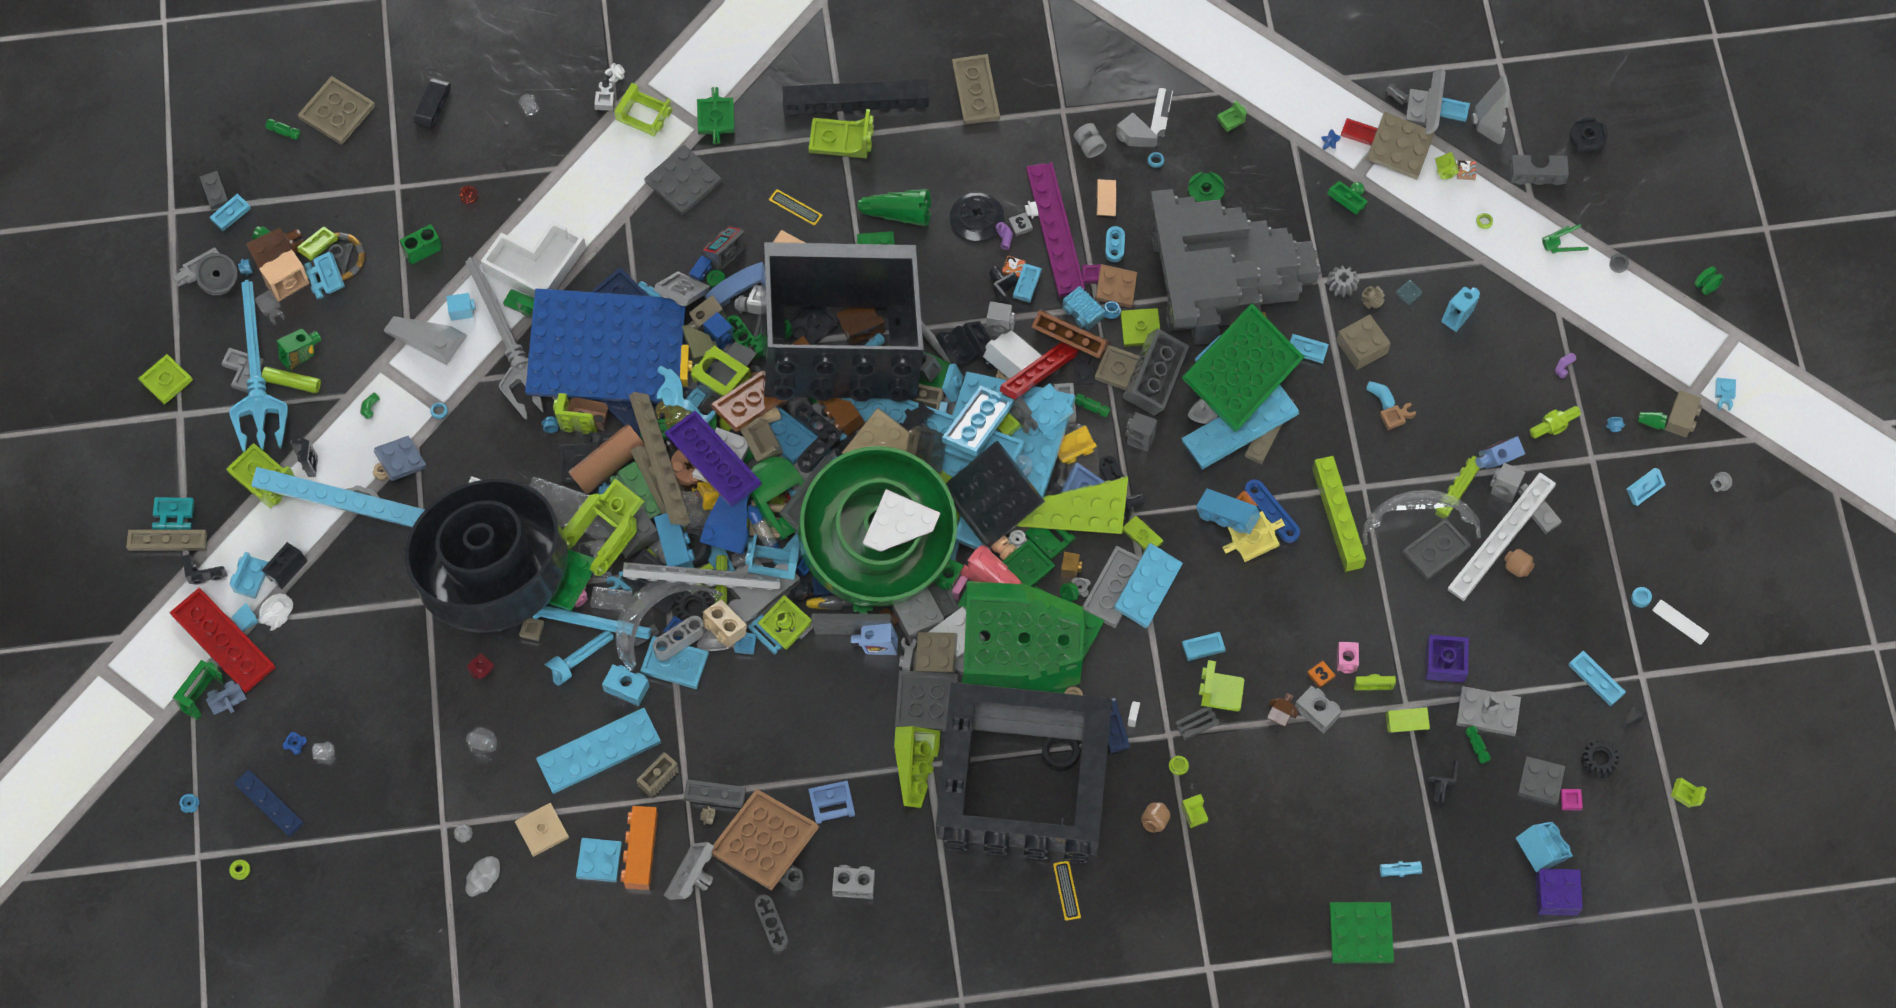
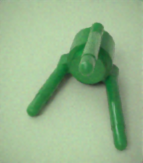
(1552, 241)

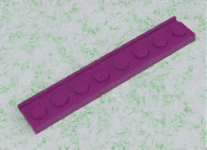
(1055, 228)

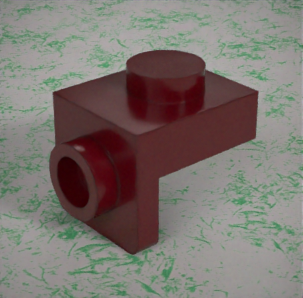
(480, 666)

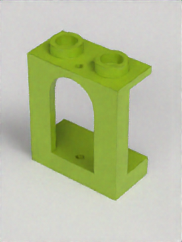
(633, 95)
(698, 371)

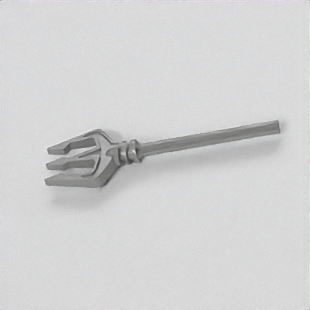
(516, 356)

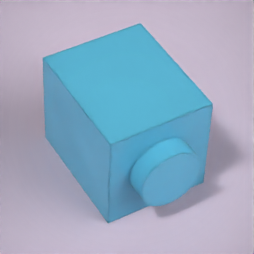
(460, 306)

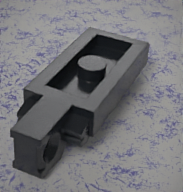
(979, 339)

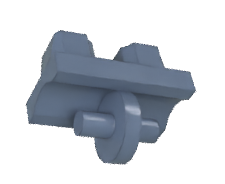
(225, 699)

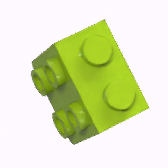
(572, 421)
(1220, 690)

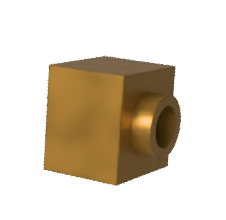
(1071, 565)

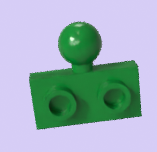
(1349, 197)

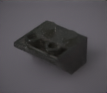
(926, 445)

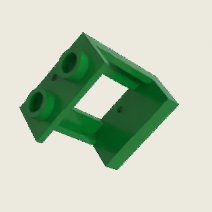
(187, 704)

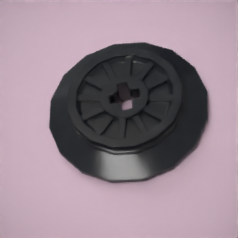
(980, 227)

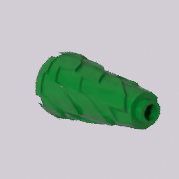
(905, 207)

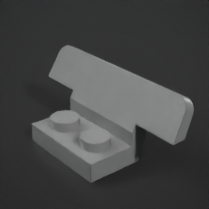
(1425, 106)

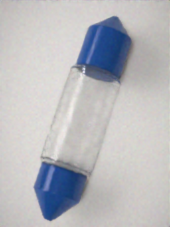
(762, 528)

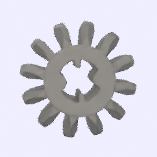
(1337, 276)

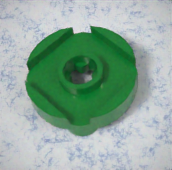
(1206, 180)

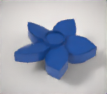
(1330, 140)

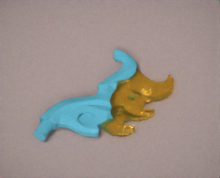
(672, 399)

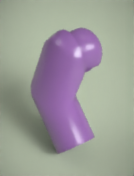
(1006, 235)
(1562, 364)

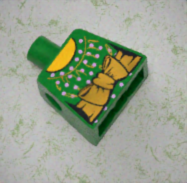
(296, 348)

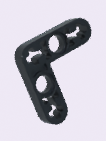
(822, 434)

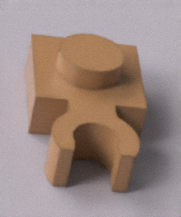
(1395, 416)

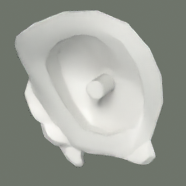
(275, 610)

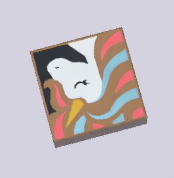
(1467, 170)

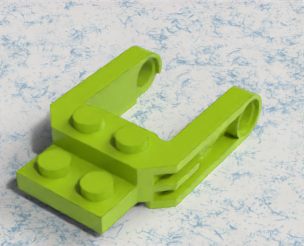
(617, 508)

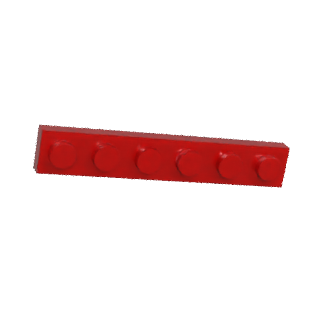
(1038, 370)

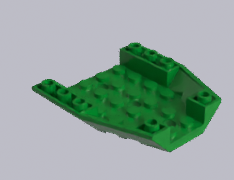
(1004, 661)

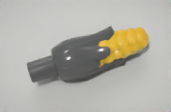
(830, 602)

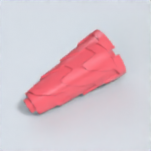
(986, 567)

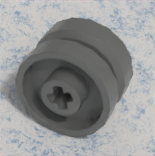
(216, 285)

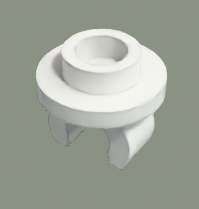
(617, 71)

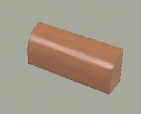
(606, 459)

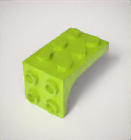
(842, 137)
(244, 469)

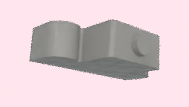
(754, 602)

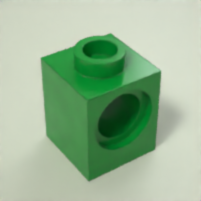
(953, 568)

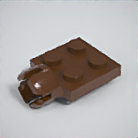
(273, 245)

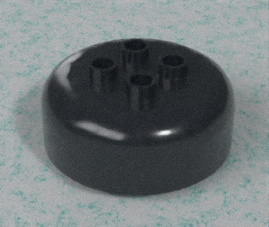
(487, 555)

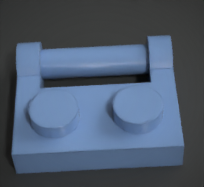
(828, 796)

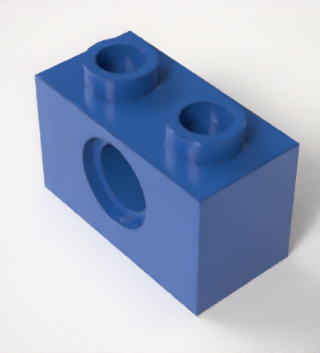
(719, 330)

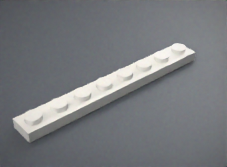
(1501, 536)

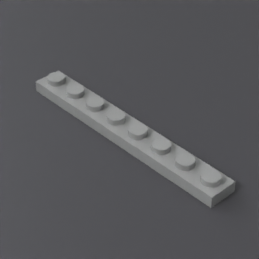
(694, 575)

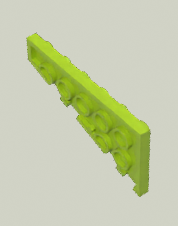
(1083, 509)

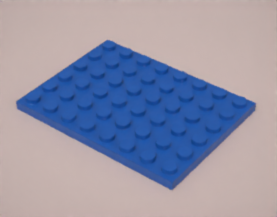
(602, 344)

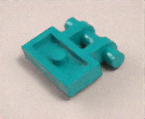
(172, 508)

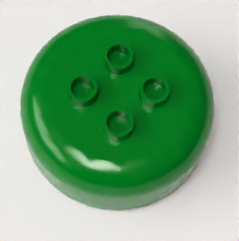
(840, 511)

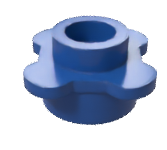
(293, 737)

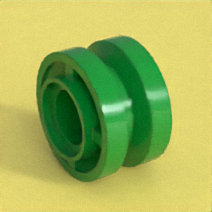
(1709, 280)

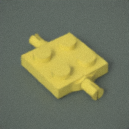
(1258, 542)

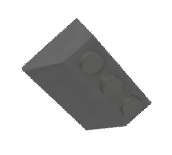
(724, 373)
(645, 534)

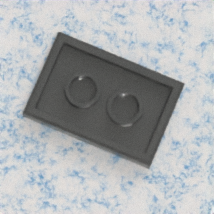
(1436, 549)

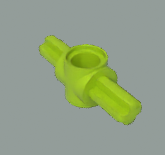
(1555, 422)

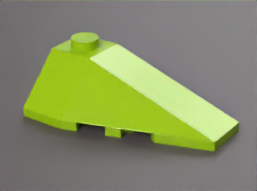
(914, 755)

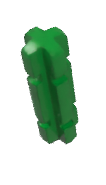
(282, 129)
(1092, 405)
(1478, 744)

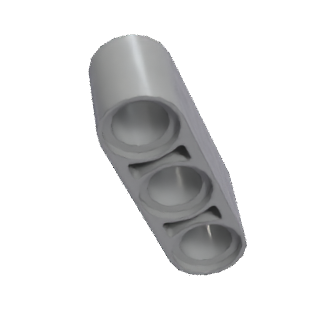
(674, 646)

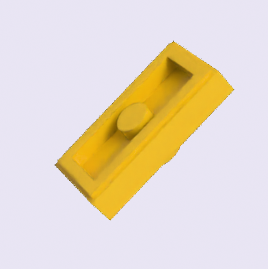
(685, 366)

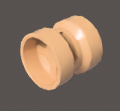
(1003, 547)

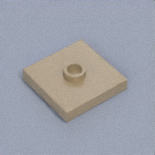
(541, 829)

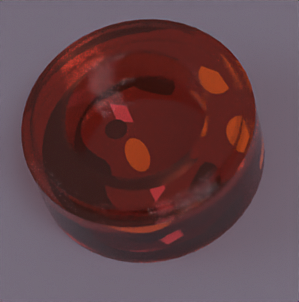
(468, 195)

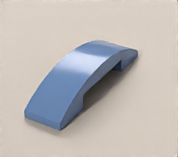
(736, 284)

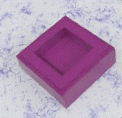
(1090, 273)

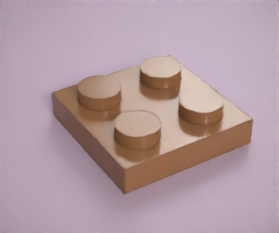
(1116, 285)

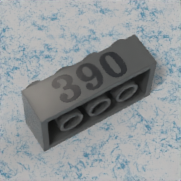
(1155, 371)

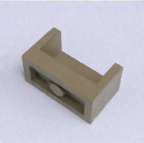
(761, 439)

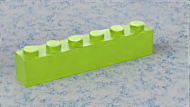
(1339, 513)

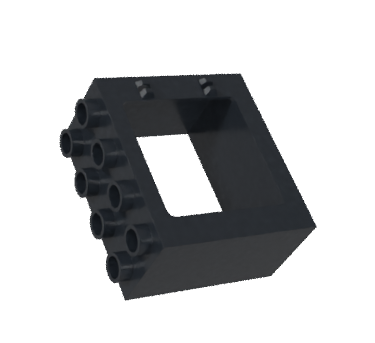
(841, 278)

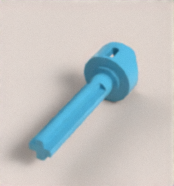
(561, 668)

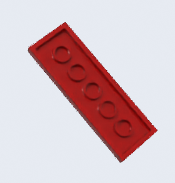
(222, 640)

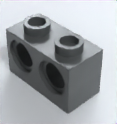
(1141, 431)

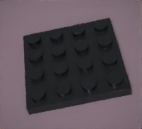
(993, 494)

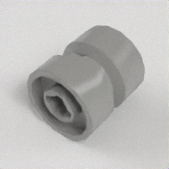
(1090, 140)

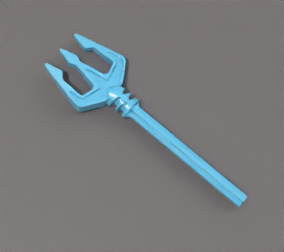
(257, 401)
(587, 620)

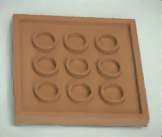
(764, 839)

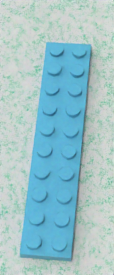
(938, 421)

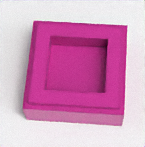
(1571, 799)

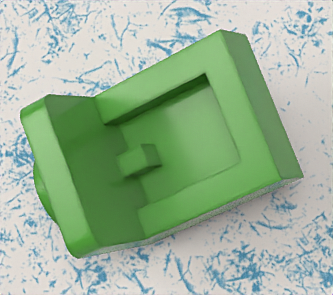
(1232, 117)

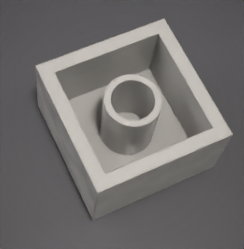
(918, 615)

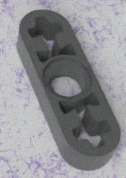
(771, 907)

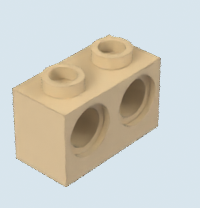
(727, 621)

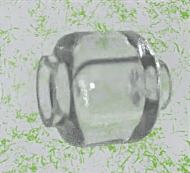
(481, 741)

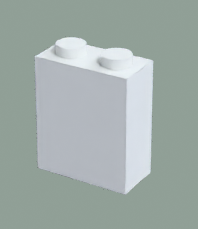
(1010, 354)

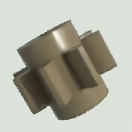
(1373, 297)

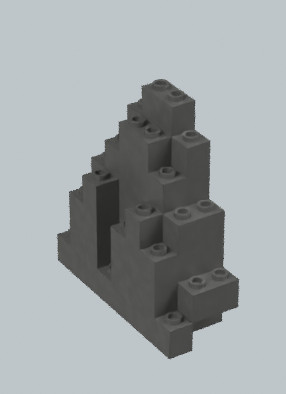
(1223, 263)

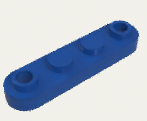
(1273, 510)

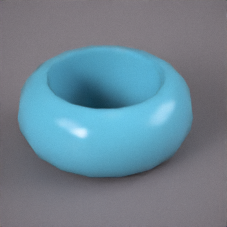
(1155, 165)
(436, 405)

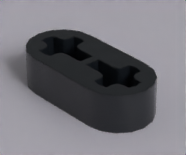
(1115, 469)

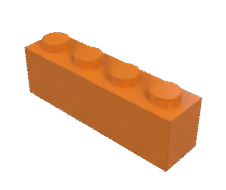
(640, 848)

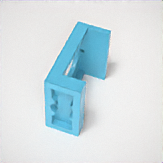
(756, 551)

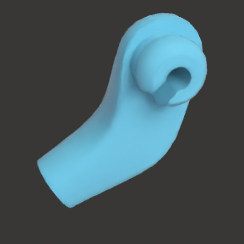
(1383, 393)

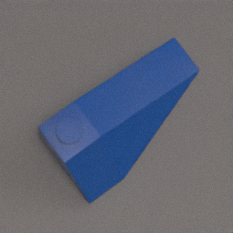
(727, 526)

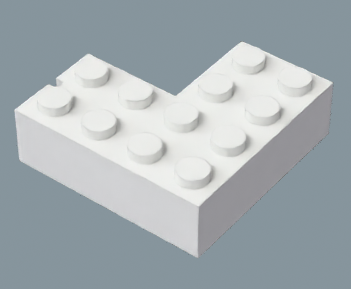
(537, 267)

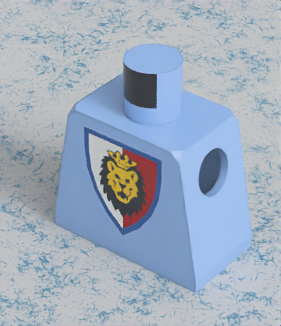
(877, 639)

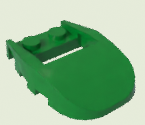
(776, 477)

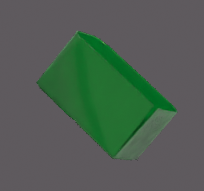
(420, 251)

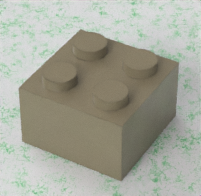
(1363, 342)

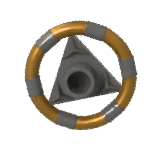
(343, 253)

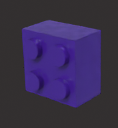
(1446, 658)
(1558, 892)

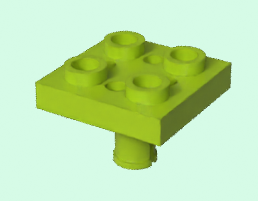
(780, 618)

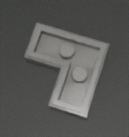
(239, 362)

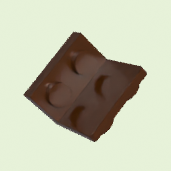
(860, 324)

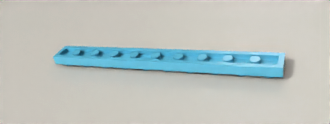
(336, 497)

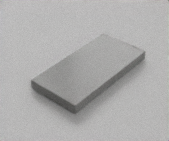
(1110, 585)

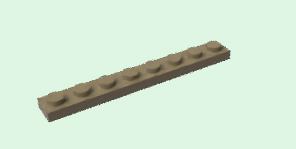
(659, 459)

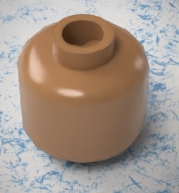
(1519, 563)
(1155, 817)

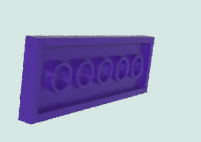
(713, 458)

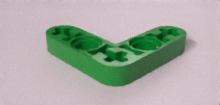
(755, 342)

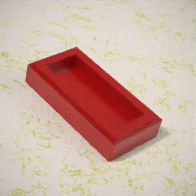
(1358, 131)

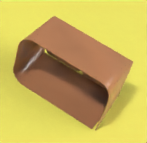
(587, 406)

